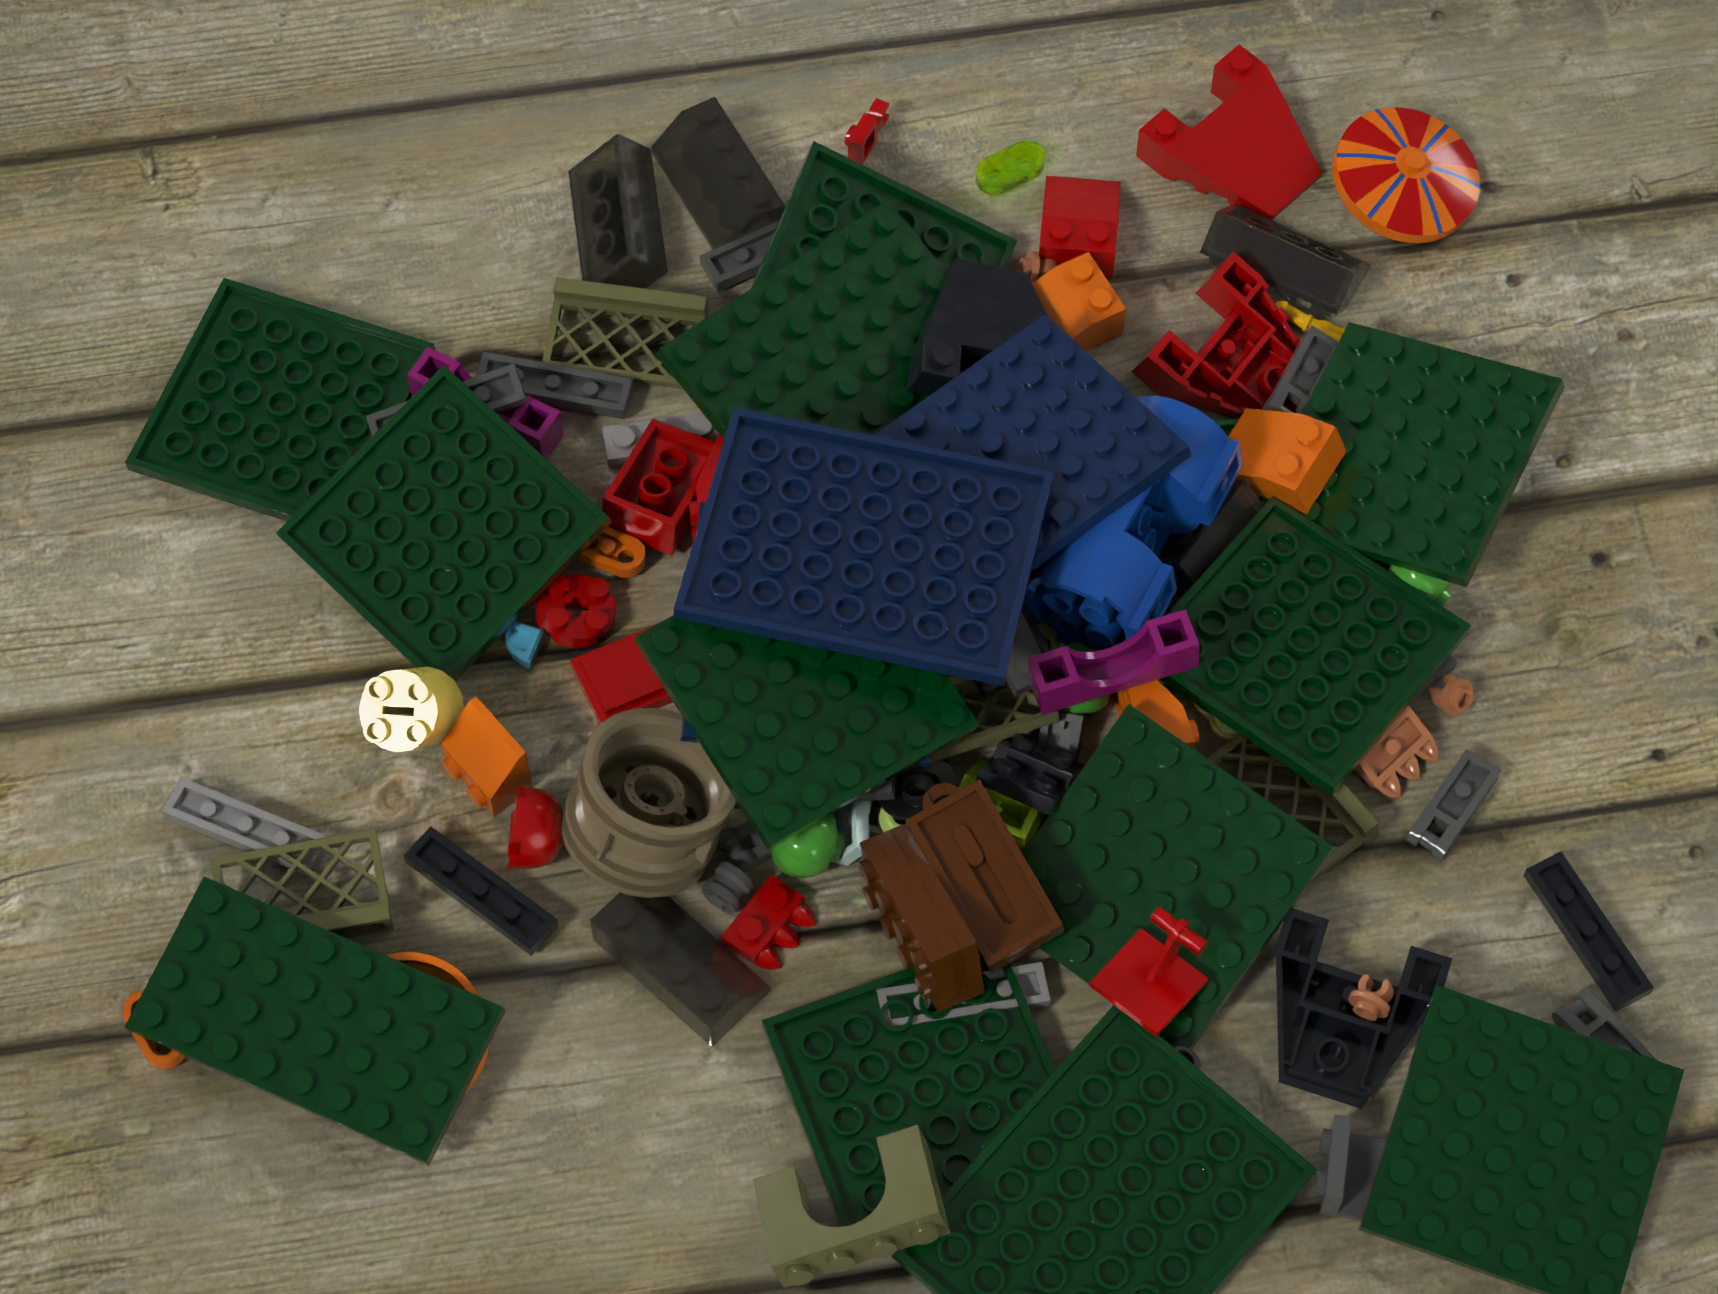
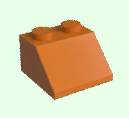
(485, 758)

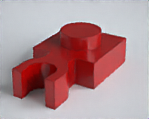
(864, 136)

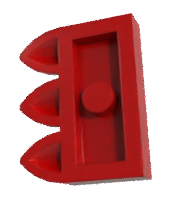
(767, 922)

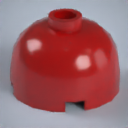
(534, 829)

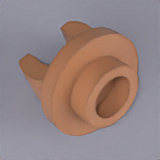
(1034, 266)
(1454, 697)
(1371, 1004)

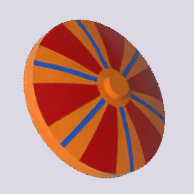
(1406, 175)

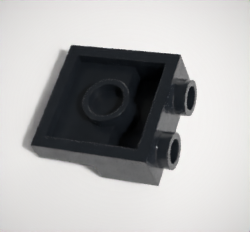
(1029, 772)

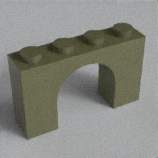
(906, 1215)

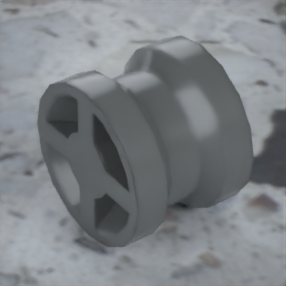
(727, 887)

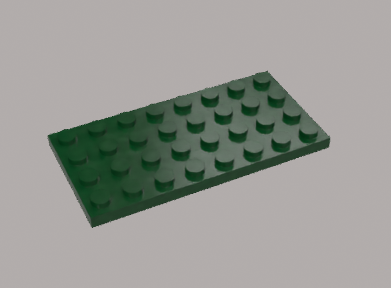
(316, 1020)

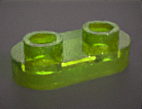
(1008, 169)

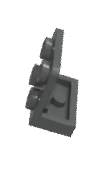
(1348, 1169)

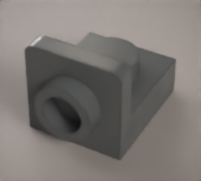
(1064, 734)

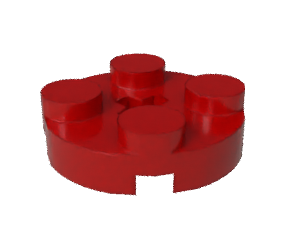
(579, 591)

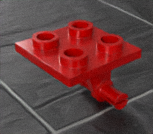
(1149, 977)

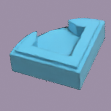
(523, 643)

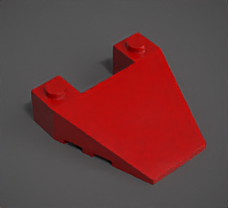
(1241, 149)
(1240, 357)

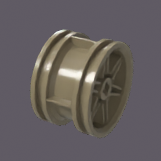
(645, 806)

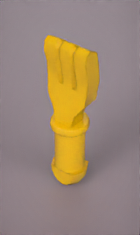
(1305, 321)

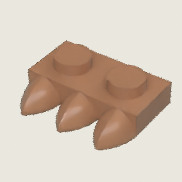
(1396, 754)

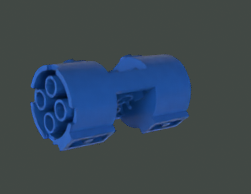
(1111, 575)

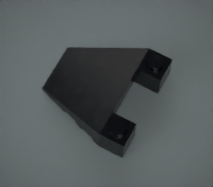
(970, 318)
(1320, 1036)

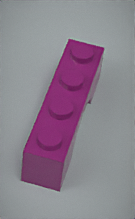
(533, 421)
(1073, 677)

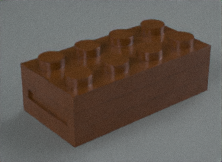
(984, 873)
(920, 918)

